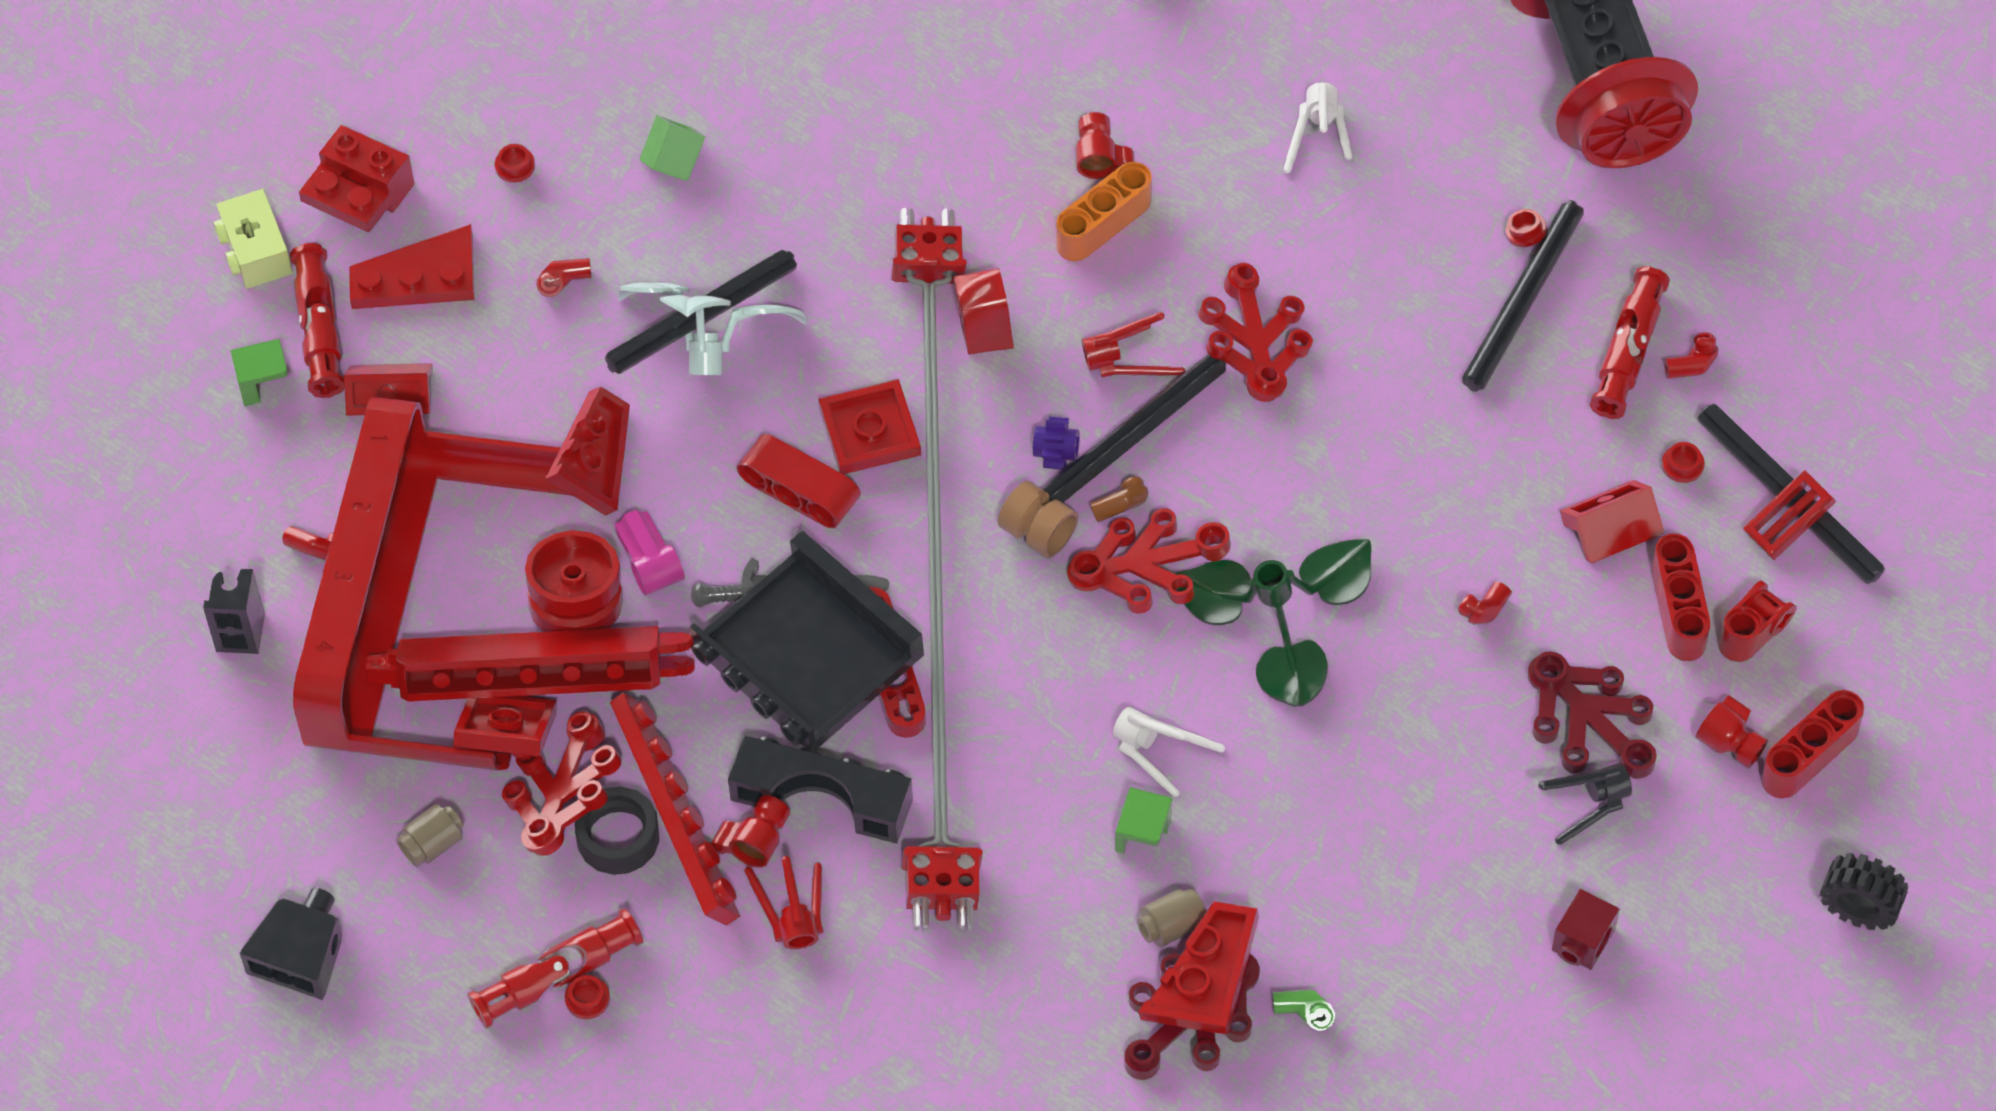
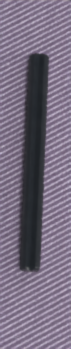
(1522, 296)
(679, 325)
(1134, 428)
(1777, 479)

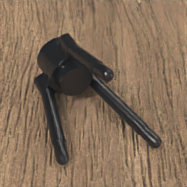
(1604, 785)

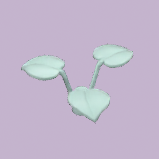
(703, 347)

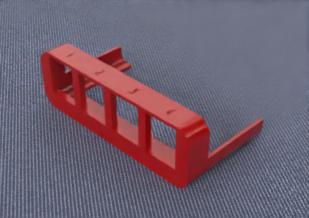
(374, 566)

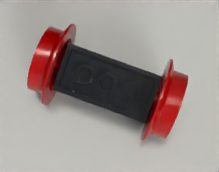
(1623, 98)

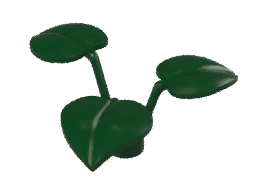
(1295, 671)

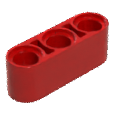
(798, 481)
(1676, 613)
(1818, 727)

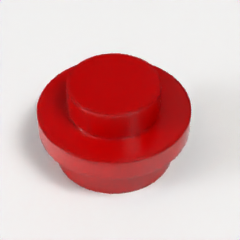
(514, 163)
(1525, 228)
(1683, 462)
(587, 997)

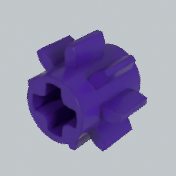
(1056, 443)

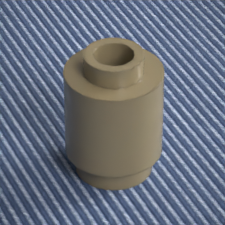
(430, 834)
(1171, 917)

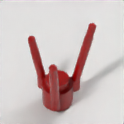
(1103, 350)
(797, 925)

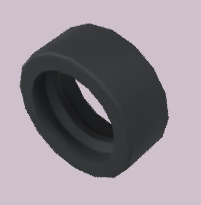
(623, 859)

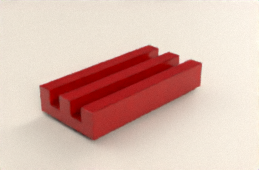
(1800, 526)

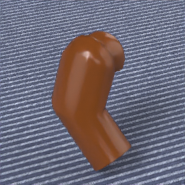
(1131, 496)

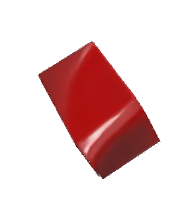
(983, 311)

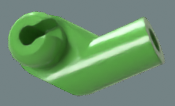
(1307, 1005)

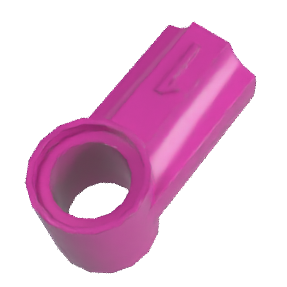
(651, 560)

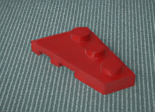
(417, 274)
(593, 452)
(1208, 975)

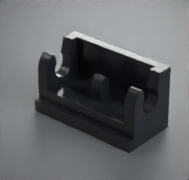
(235, 614)

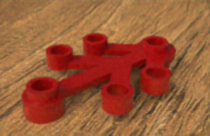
(1241, 285)
(1145, 561)
(545, 830)

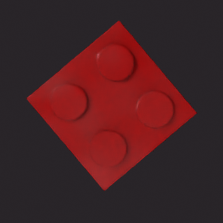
(869, 427)
(505, 725)

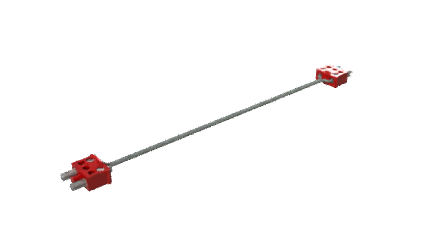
(935, 875)

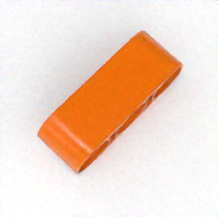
(1110, 195)

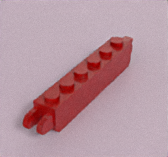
(531, 663)

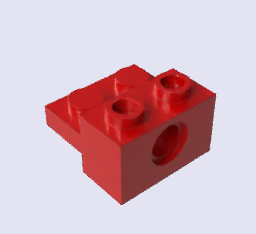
(358, 179)

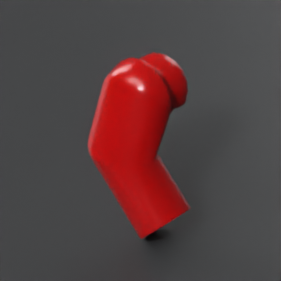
(560, 273)
(1697, 360)
(307, 542)
(1488, 608)

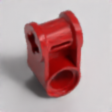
(1756, 616)

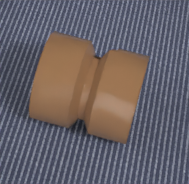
(1042, 522)

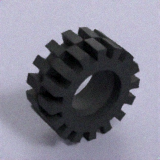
(1864, 891)

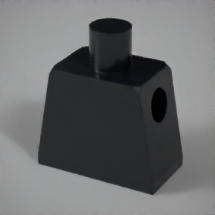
(296, 945)

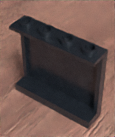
(809, 645)

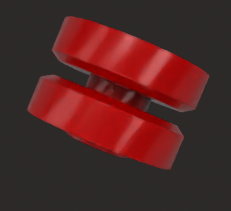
(573, 582)

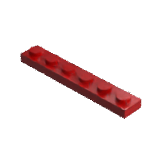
(679, 817)

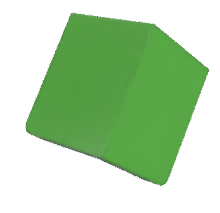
(672, 148)
(257, 365)
(1143, 819)

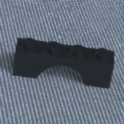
(873, 796)

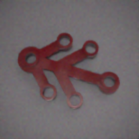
(1589, 710)
(1168, 1034)

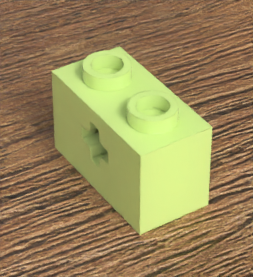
(253, 238)

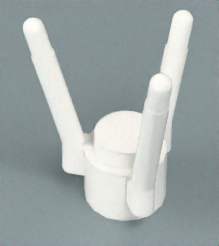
(1321, 109)
(1140, 730)

